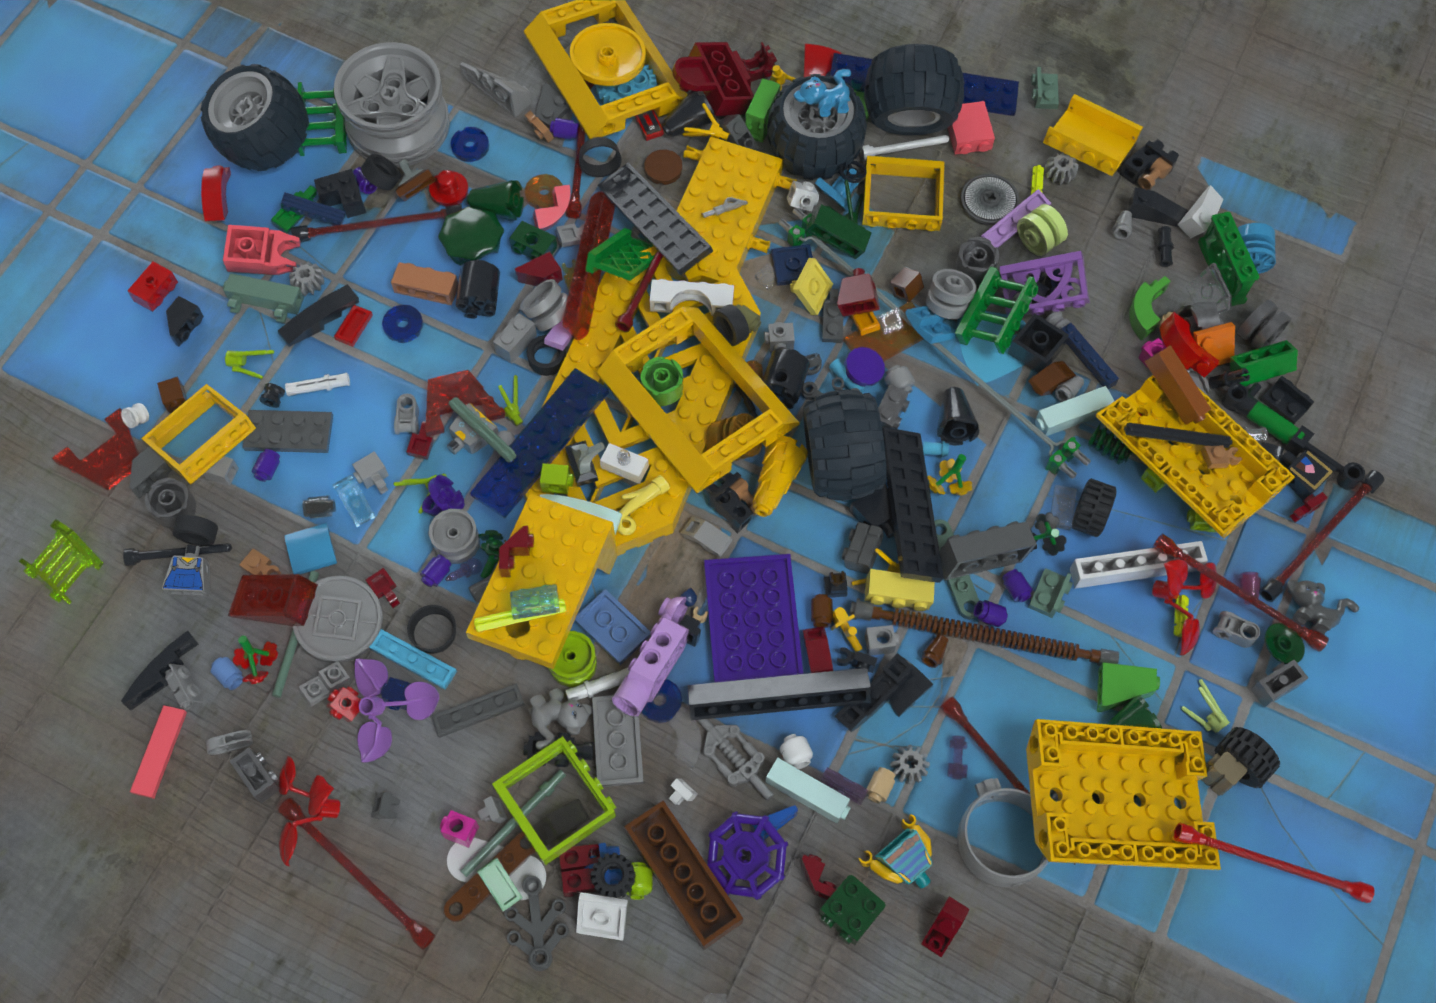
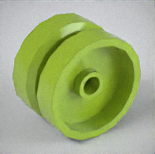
(582, 667)

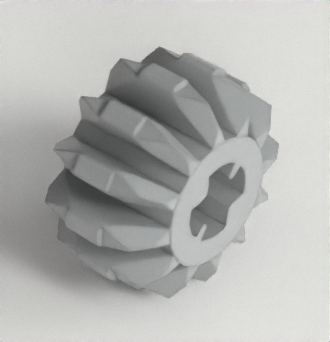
(1061, 168)
(307, 277)
(916, 759)

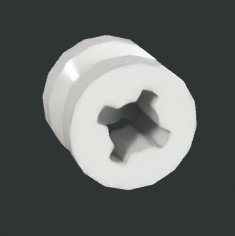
(135, 415)

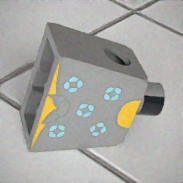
(465, 436)

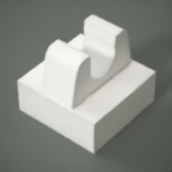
(682, 792)

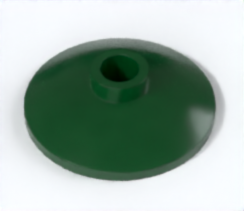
(1284, 643)

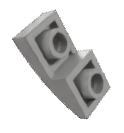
(321, 686)

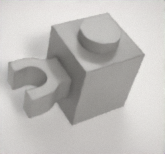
(371, 472)

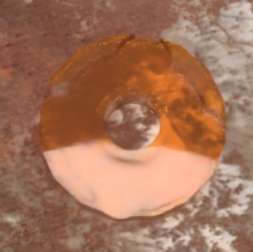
(540, 183)

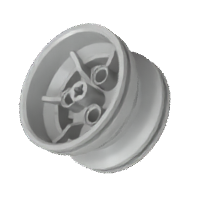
(383, 105)

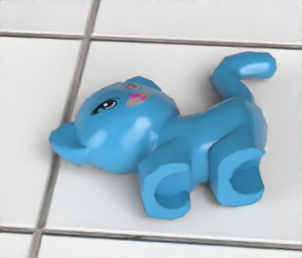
(816, 92)

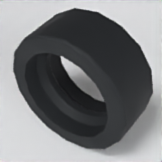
(380, 172)
(731, 324)
(541, 368)
(195, 530)

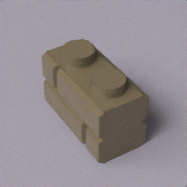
(1223, 772)

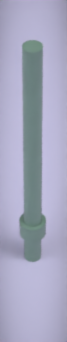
(289, 653)
(546, 789)

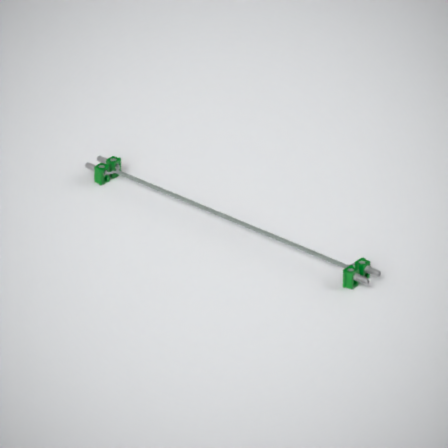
(1056, 461)

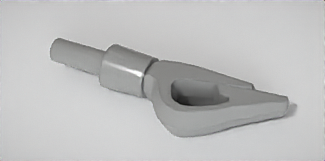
(727, 206)

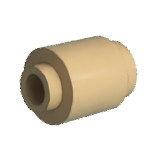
(880, 785)

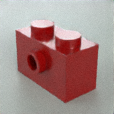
(152, 286)

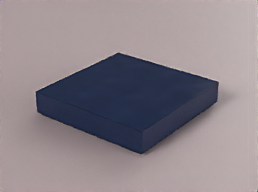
(789, 262)

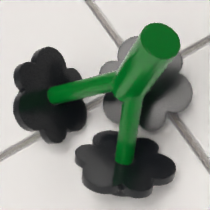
(1047, 527)

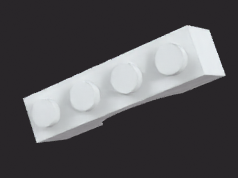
(668, 294)

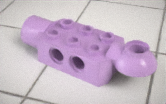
(655, 659)

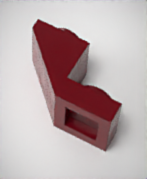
(516, 545)
(817, 650)
(813, 869)

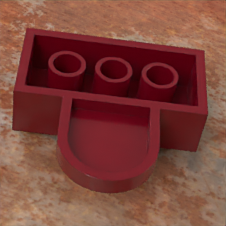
(716, 72)

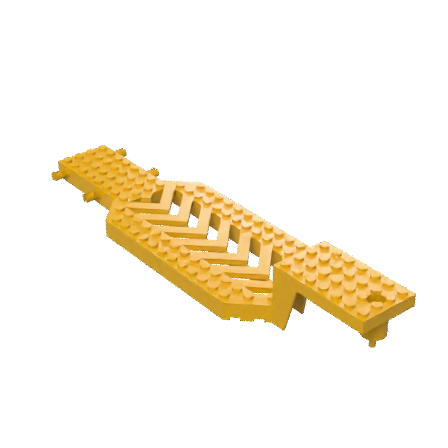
(575, 543)

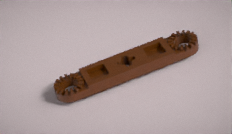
(475, 890)

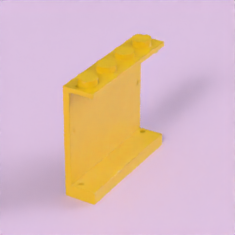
(1093, 135)

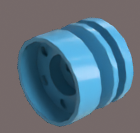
(1260, 244)

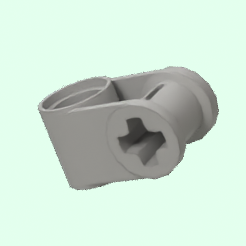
(406, 418)
(1234, 630)

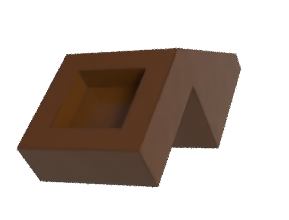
(1049, 378)

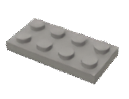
(616, 744)

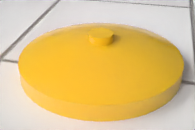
(608, 54)

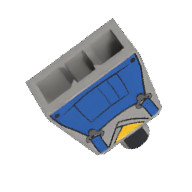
(188, 574)

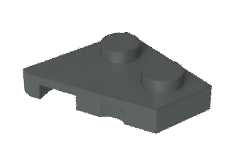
(551, 105)

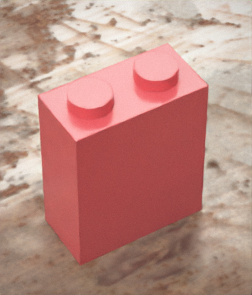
(972, 129)

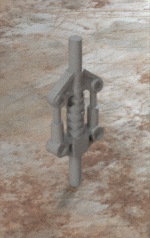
(747, 771)

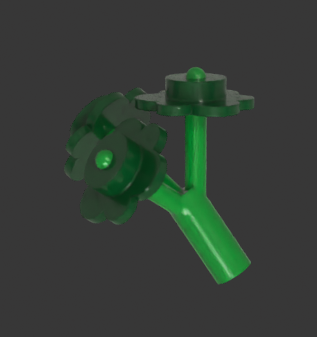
(491, 548)

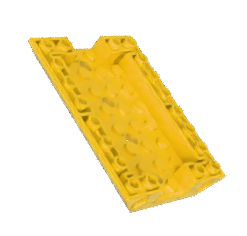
(1248, 484)
(1116, 766)

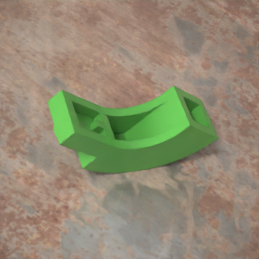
(1141, 314)

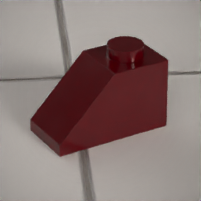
(539, 270)

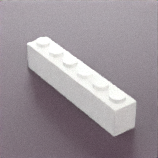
(1129, 565)

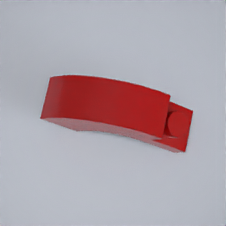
(214, 192)
(1176, 333)

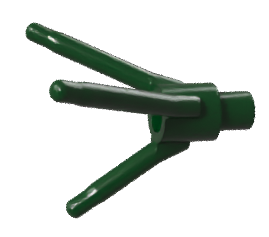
(853, 216)

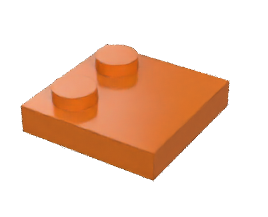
(1218, 341)

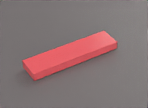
(158, 752)

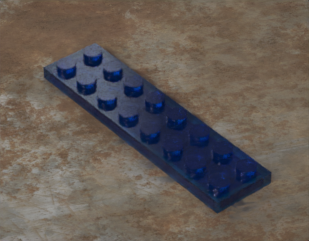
(540, 442)

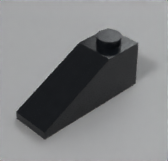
(1155, 208)

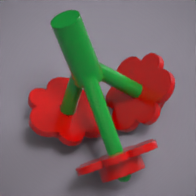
(248, 657)

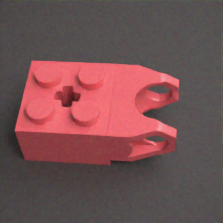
(258, 250)

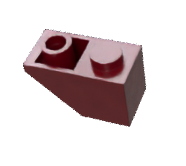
(945, 926)

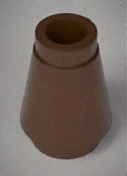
(935, 651)

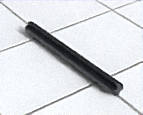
(1177, 435)

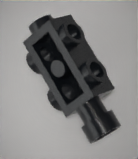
(584, 750)

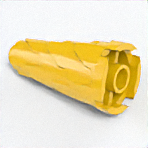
(780, 467)

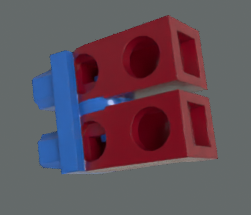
(578, 864)

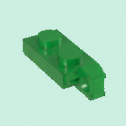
(286, 219)

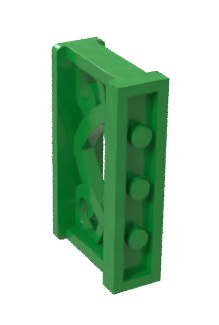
(1226, 248)

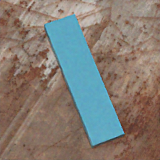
(413, 659)

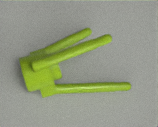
(238, 358)

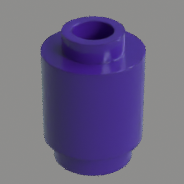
(564, 128)
(266, 465)
(435, 571)
(1017, 585)
(990, 613)

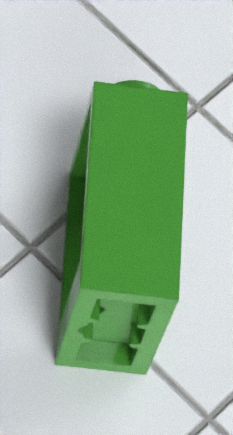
(759, 109)

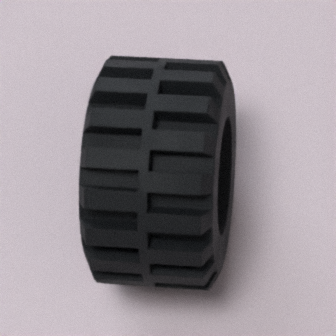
(1094, 507)
(1251, 752)

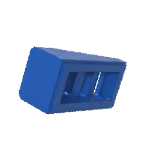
(778, 819)

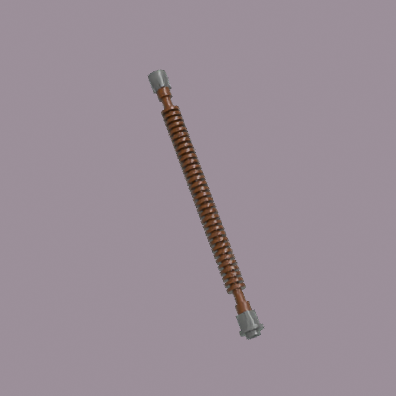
(868, 611)

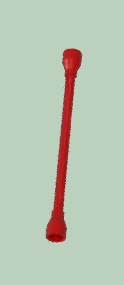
(1189, 835)

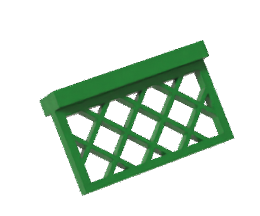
(620, 255)

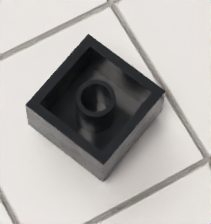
(1038, 343)

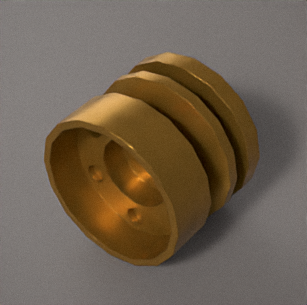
(725, 427)

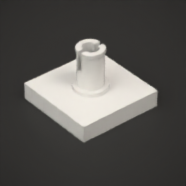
(601, 916)

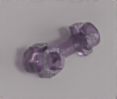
(957, 769)

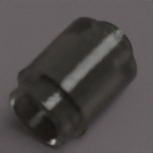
(319, 507)

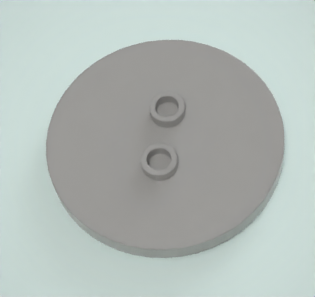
(340, 620)

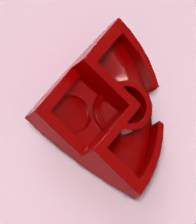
(818, 59)

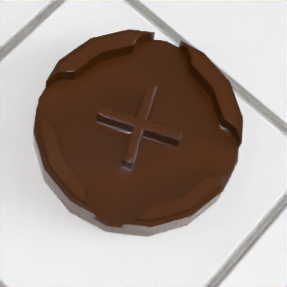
(663, 167)

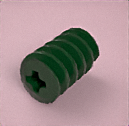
(1109, 445)

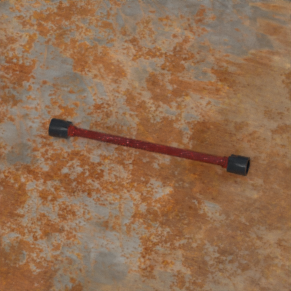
(305, 233)
(1274, 587)

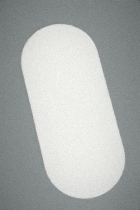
(461, 855)

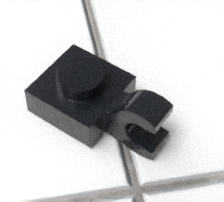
(857, 660)

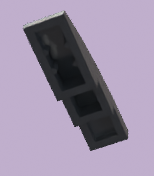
(317, 315)
(153, 676)

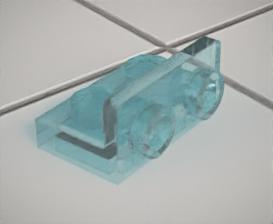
(535, 601)

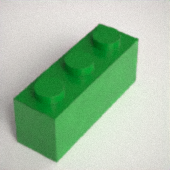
(1266, 362)

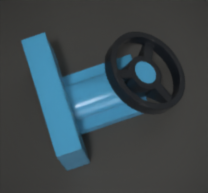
(837, 190)

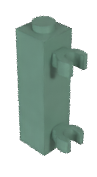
(262, 294)

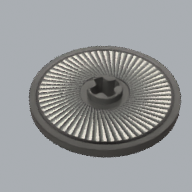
(987, 186)

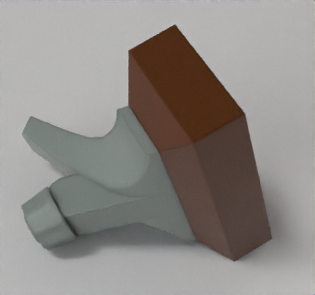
(413, 181)

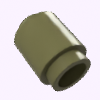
(751, 317)

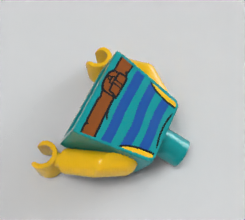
(905, 857)

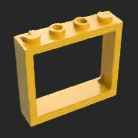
(906, 168)
(211, 450)

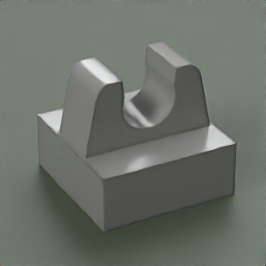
(493, 810)

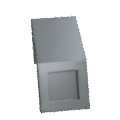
(707, 535)

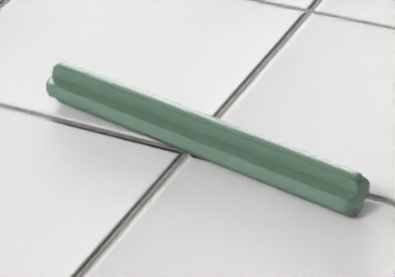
(482, 429)

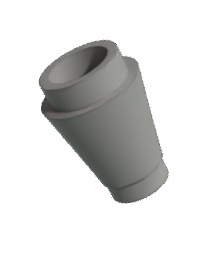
(1123, 227)
(1069, 388)

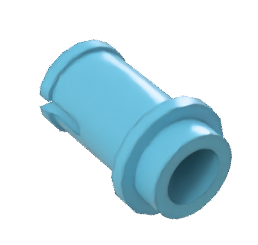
(931, 448)

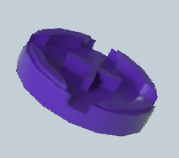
(864, 366)

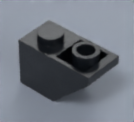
(182, 319)

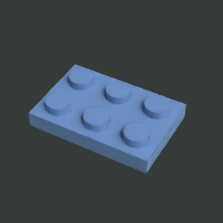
(612, 626)

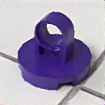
(443, 495)

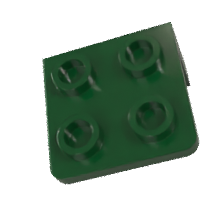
(851, 910)

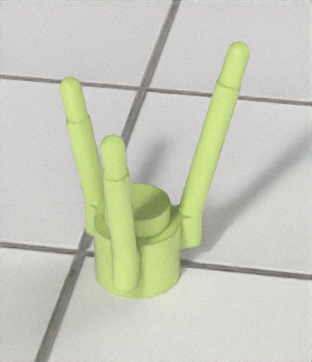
(1216, 719)

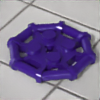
(759, 856)

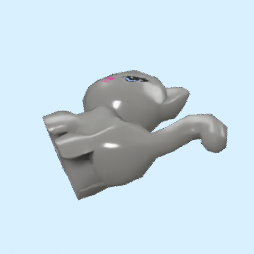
(570, 715)

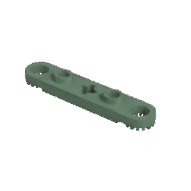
(961, 587)

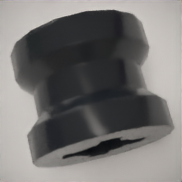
(272, 395)

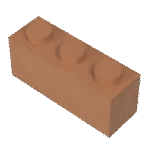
(425, 283)

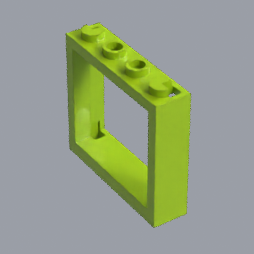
(531, 765)

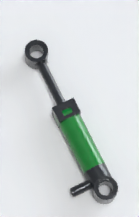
(1294, 437)

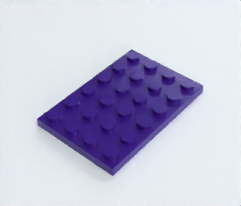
(752, 617)

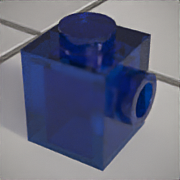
(394, 691)

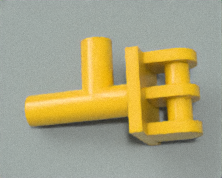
(841, 620)

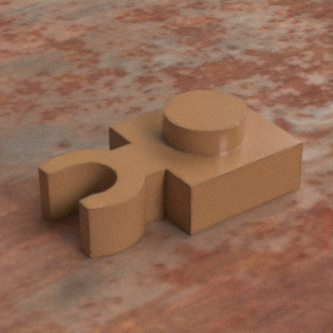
(540, 129)
(1219, 458)
(258, 564)

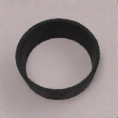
(604, 169)
(423, 612)

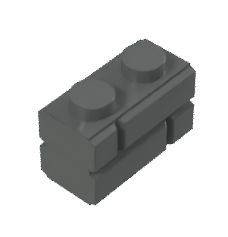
(861, 551)

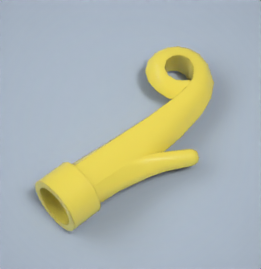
(638, 499)

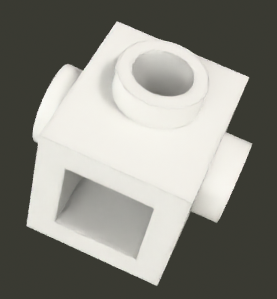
(803, 196)

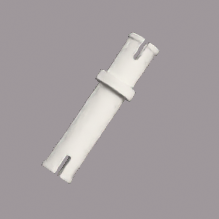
(326, 382)
(593, 687)

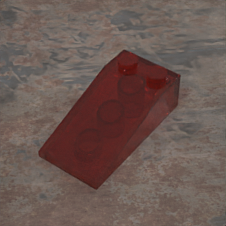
(274, 599)

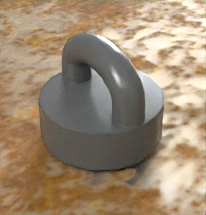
(814, 360)

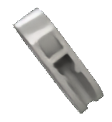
(229, 742)

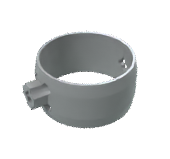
(987, 792)

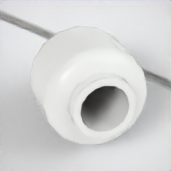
(796, 751)

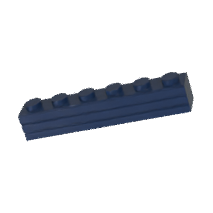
(1090, 357)

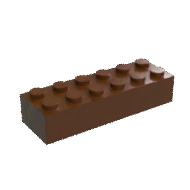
(683, 875)

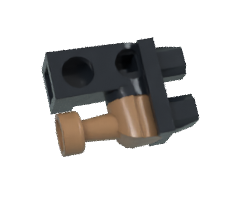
(1151, 158)
(728, 499)

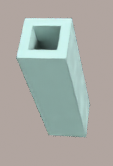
(1073, 411)
(808, 791)

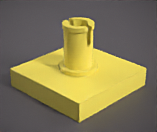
(812, 286)

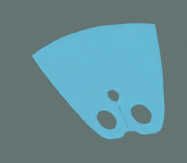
(983, 356)

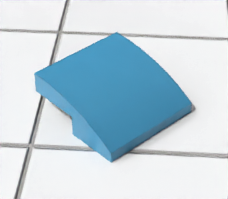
(930, 325)
(310, 549)

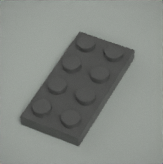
(289, 431)

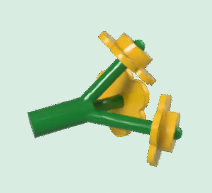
(949, 471)

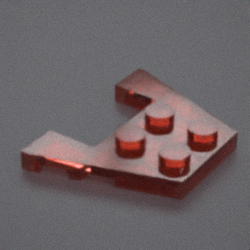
(466, 389)
(109, 461)

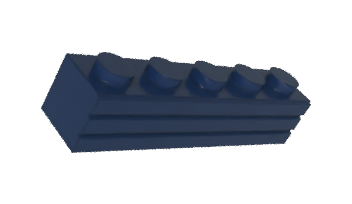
(312, 209)

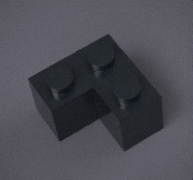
(340, 189)

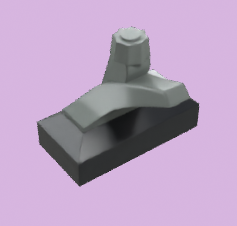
(581, 461)

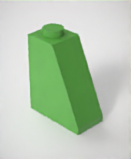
(1122, 683)

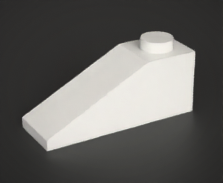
(1199, 216)

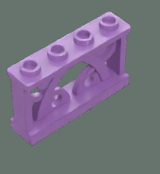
(1063, 262)

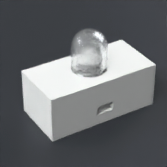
(624, 463)

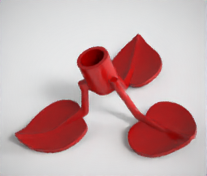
(1176, 575)
(318, 805)

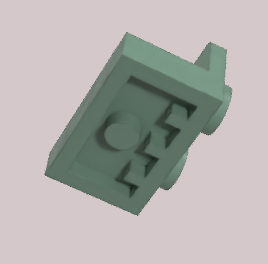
(1045, 90)
(1050, 592)

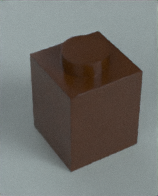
(907, 284)
(172, 393)

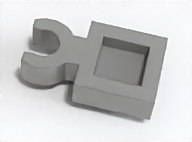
(569, 234)

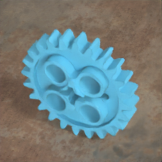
(643, 81)

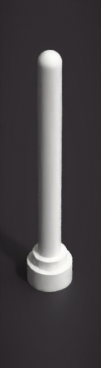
(870, 151)

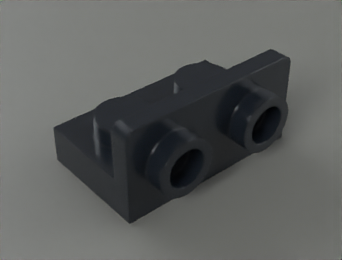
(1287, 400)

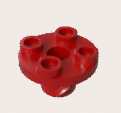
(449, 188)

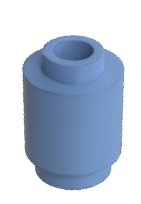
(227, 673)

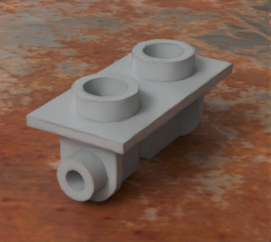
(179, 678)

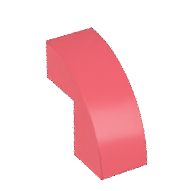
(548, 217)

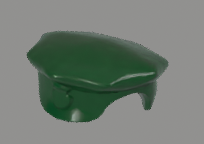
(470, 234)

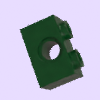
(528, 234)

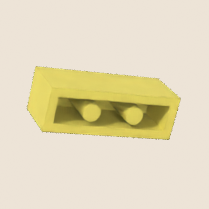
(900, 592)

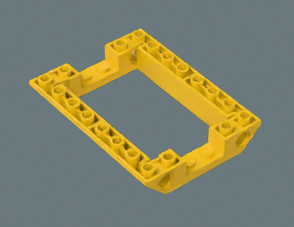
(610, 117)
(696, 468)

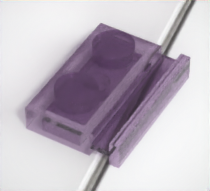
(843, 785)

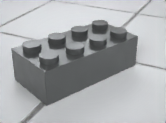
(986, 549)

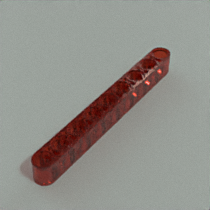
(585, 284)

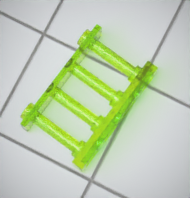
(79, 552)

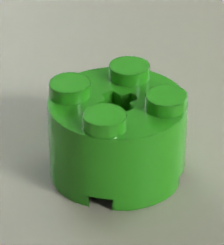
(663, 380)

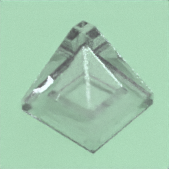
(890, 321)

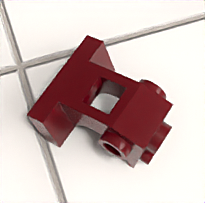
(761, 59)

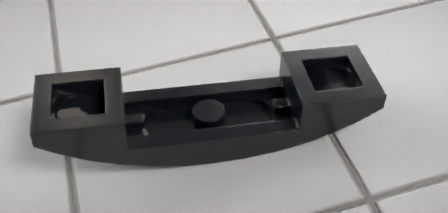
(882, 689)

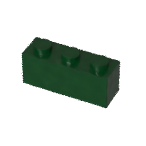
(838, 231)

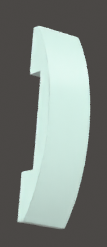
(587, 507)

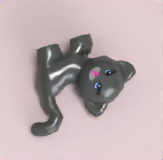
(1309, 598)

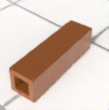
(1178, 385)

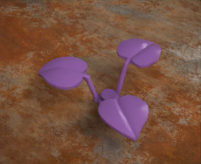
(370, 677)

